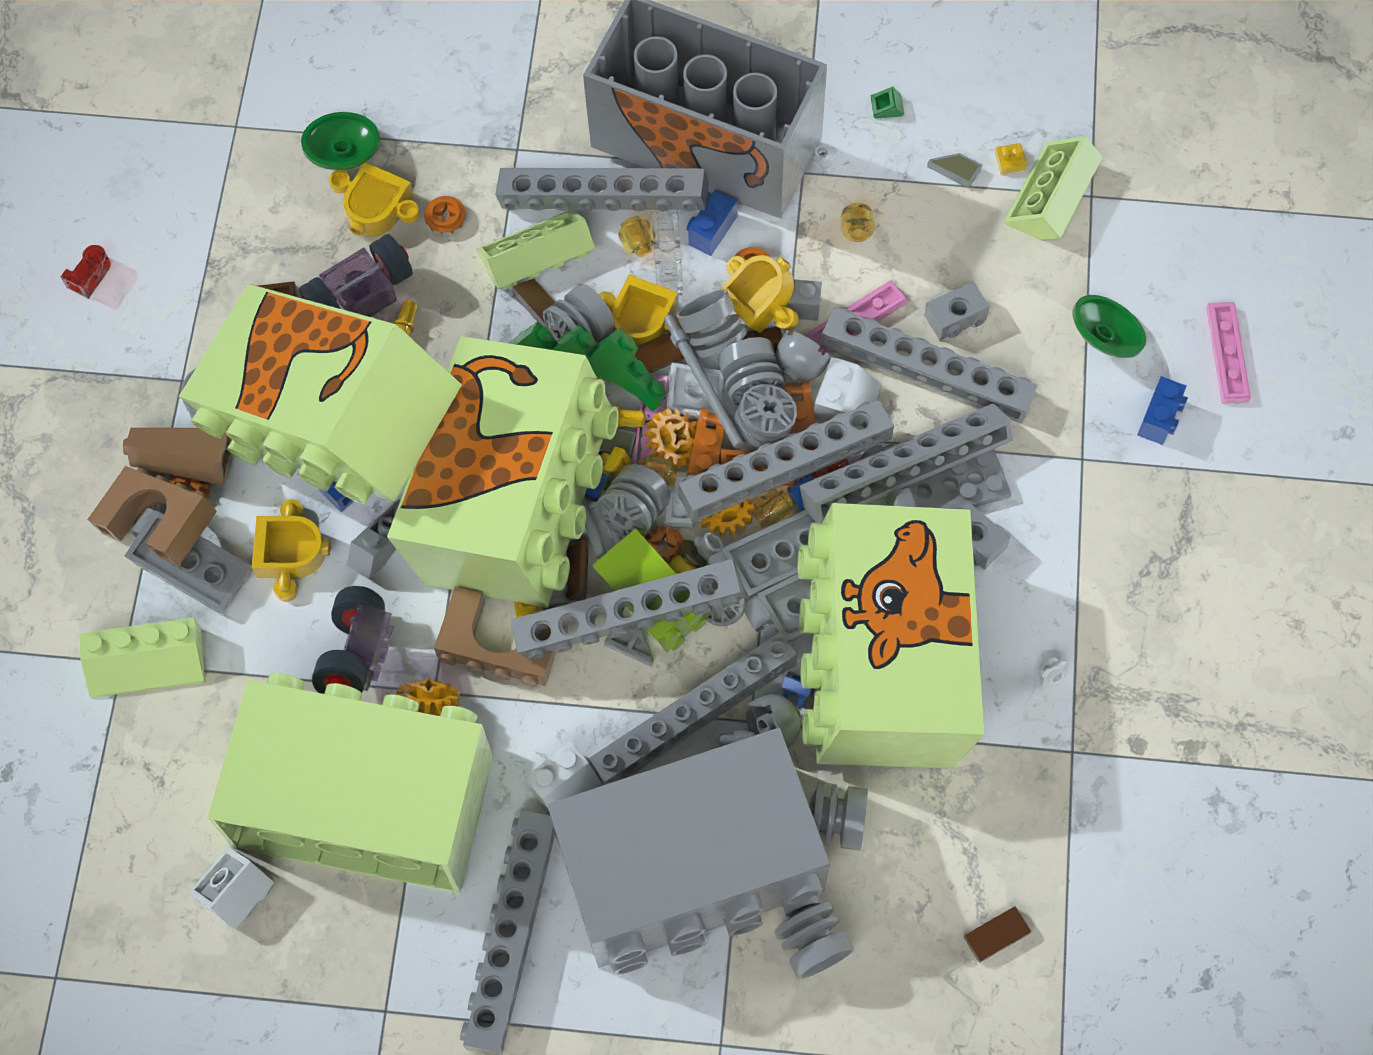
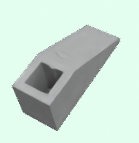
(372, 547)

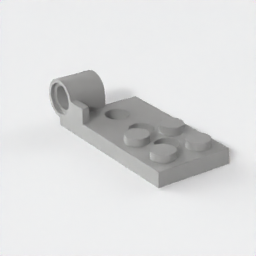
(990, 490)
(763, 545)
(192, 580)
(771, 607)

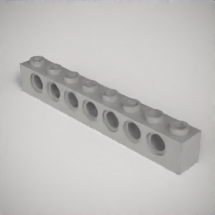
(614, 182)
(932, 376)
(908, 461)
(778, 472)
(529, 627)
(694, 710)
(493, 1038)

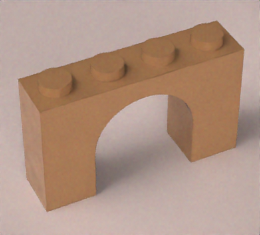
(135, 491)
(458, 644)

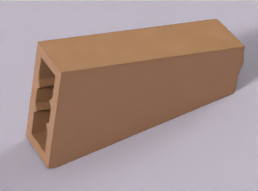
(179, 452)

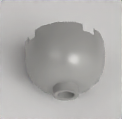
(800, 357)
(774, 712)

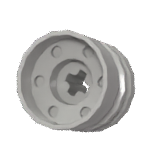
(579, 307)
(711, 322)
(749, 365)
(764, 416)
(633, 500)
(840, 815)
(816, 945)

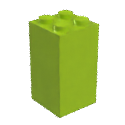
(635, 563)

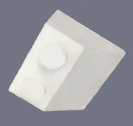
(844, 390)
(561, 776)
(231, 888)

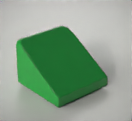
(887, 104)

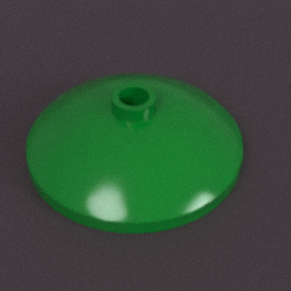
(340, 140)
(1108, 326)

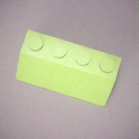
(1054, 188)
(536, 249)
(142, 657)

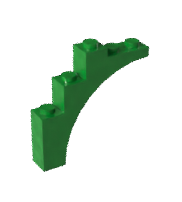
(609, 359)

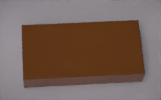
(997, 934)

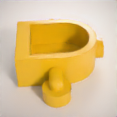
(374, 200)
(761, 291)
(642, 309)
(287, 548)

